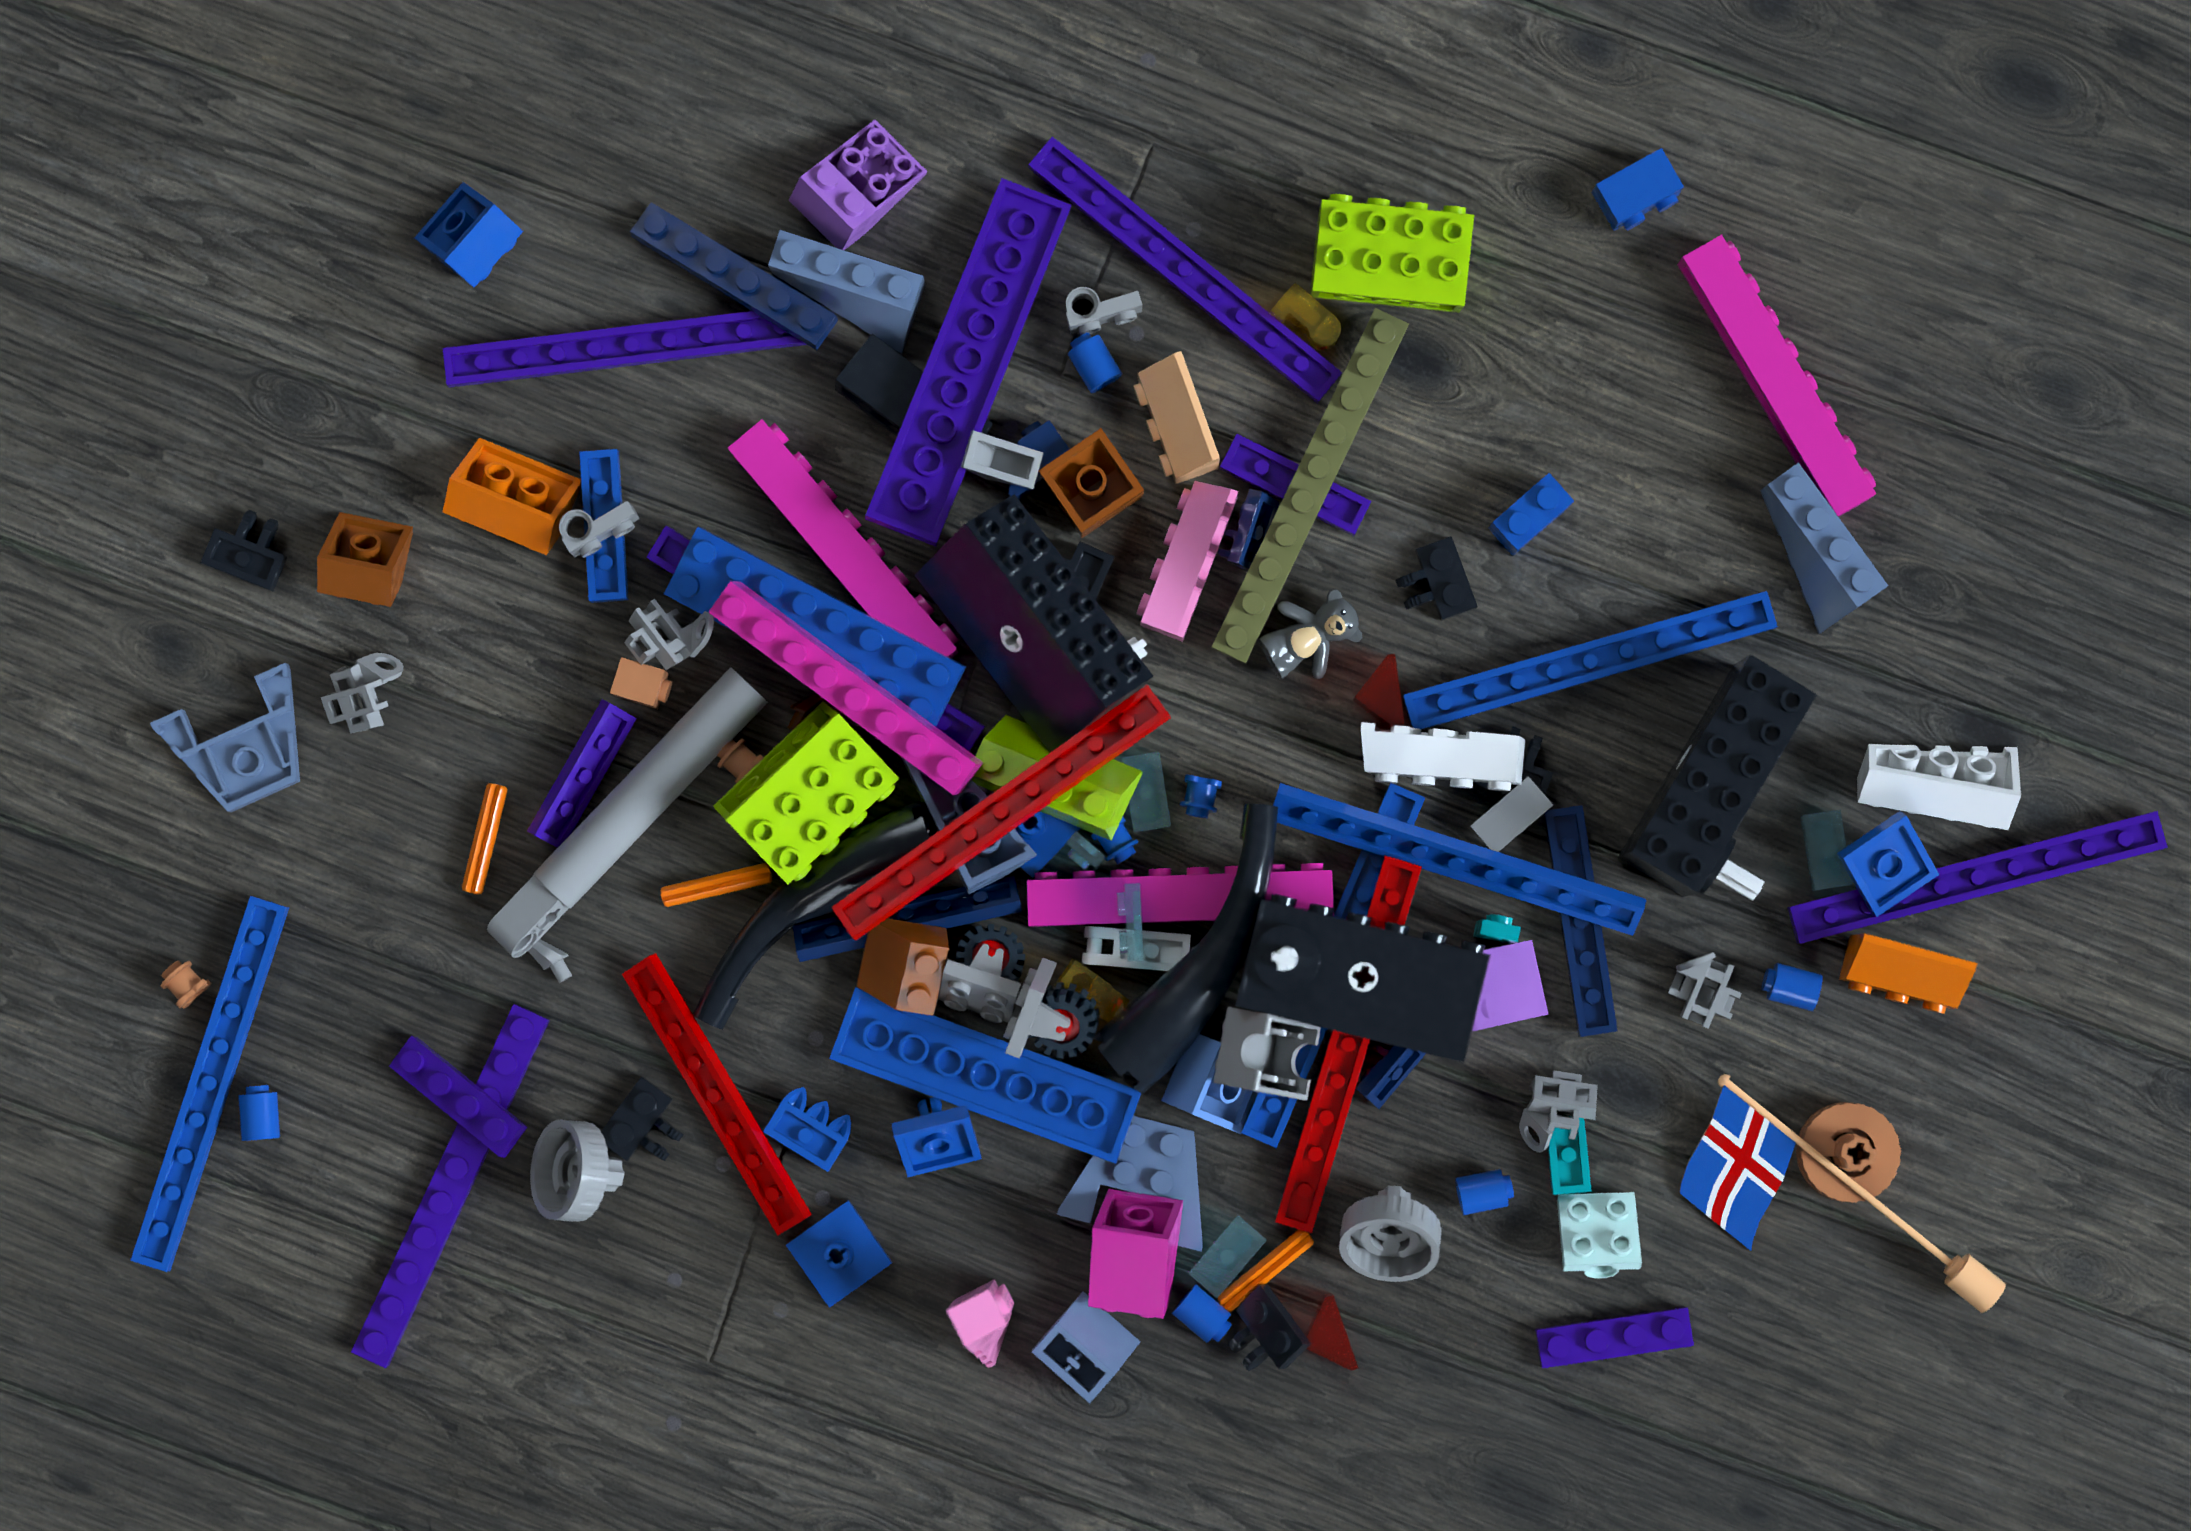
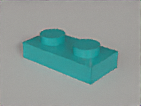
(1497, 928)
(1569, 1161)

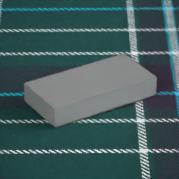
(1511, 815)

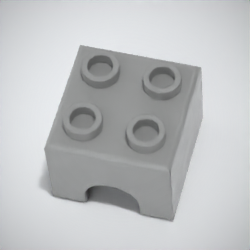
(1261, 1053)

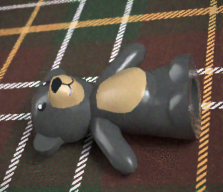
(1289, 646)

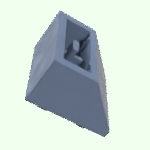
(1085, 1347)

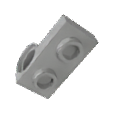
(1121, 309)
(615, 522)

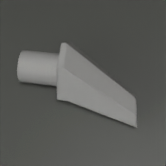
(551, 957)

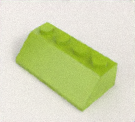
(1092, 804)

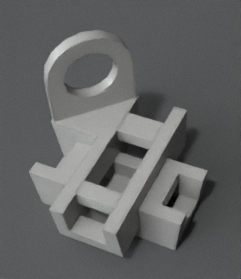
(681, 641)
(360, 679)
(1698, 990)
(1543, 1107)

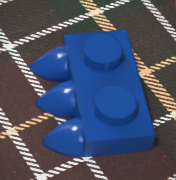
(807, 1131)

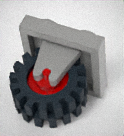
(984, 974)
(1055, 1016)

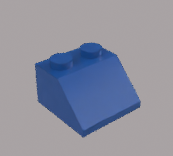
(469, 234)

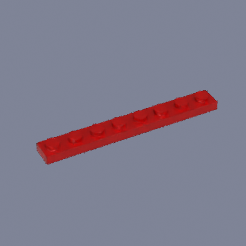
(716, 1094)

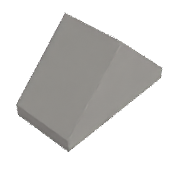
(1001, 460)

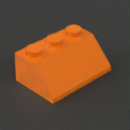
(511, 495)
(1906, 972)

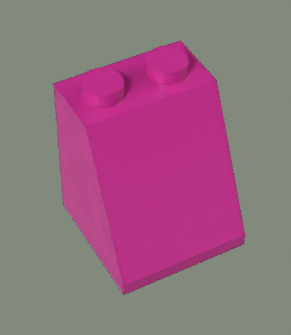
(1134, 1253)

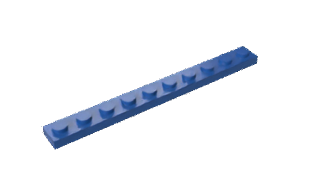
(1590, 661)
(1459, 859)
(209, 1084)
(1269, 1111)

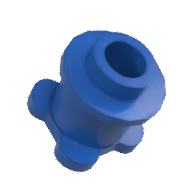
(1200, 796)
(1121, 845)

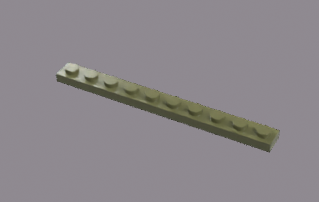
(1310, 486)

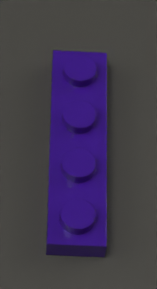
(1274, 474)
(581, 774)
(458, 1096)
(1614, 1337)

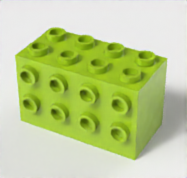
(1392, 254)
(807, 793)

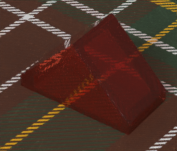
(1382, 694)
(1329, 1335)

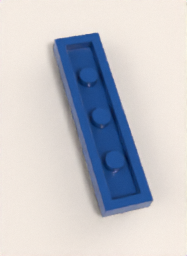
(600, 495)

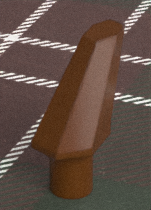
(804, 708)

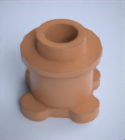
(738, 759)
(184, 983)

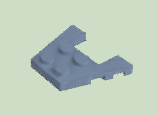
(248, 759)
(1152, 1161)

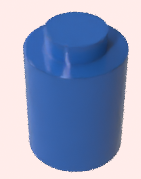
(1093, 362)
(1792, 986)
(259, 1114)
(1483, 1191)
(1202, 1315)

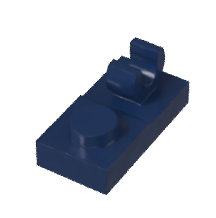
(1254, 522)
(1385, 1077)

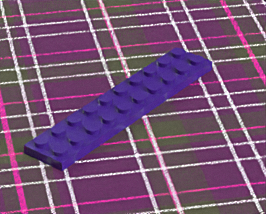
(968, 361)

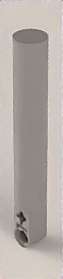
(626, 813)

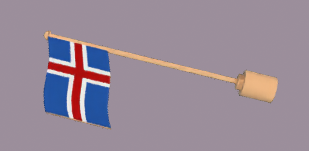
(1744, 1164)

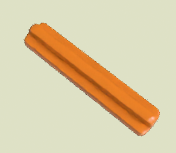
(484, 838)
(716, 885)
(1265, 1269)

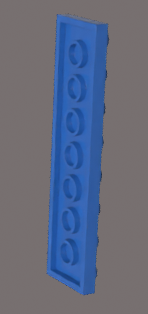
(889, 657)
(976, 1072)

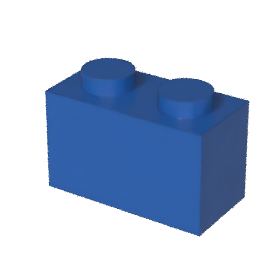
(1638, 190)
(1531, 514)

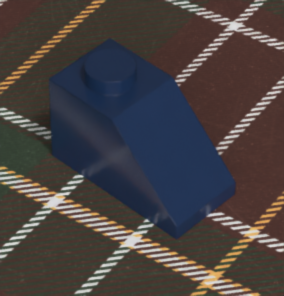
(1043, 439)

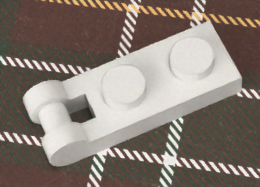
(1160, 949)

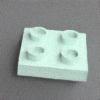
(1599, 1233)

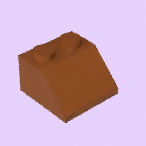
(1091, 483)
(363, 559)
(904, 965)

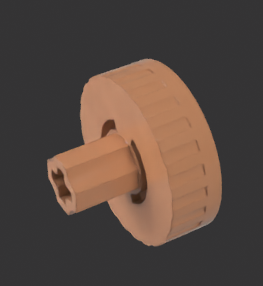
(1873, 1139)

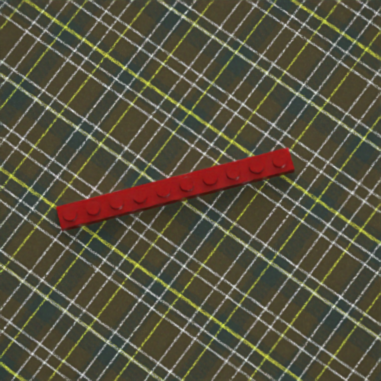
(1001, 812)
(1340, 1070)

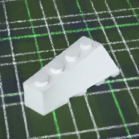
(1442, 756)
(1942, 783)

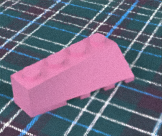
(1188, 559)
(983, 1319)

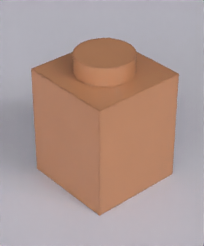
(641, 683)

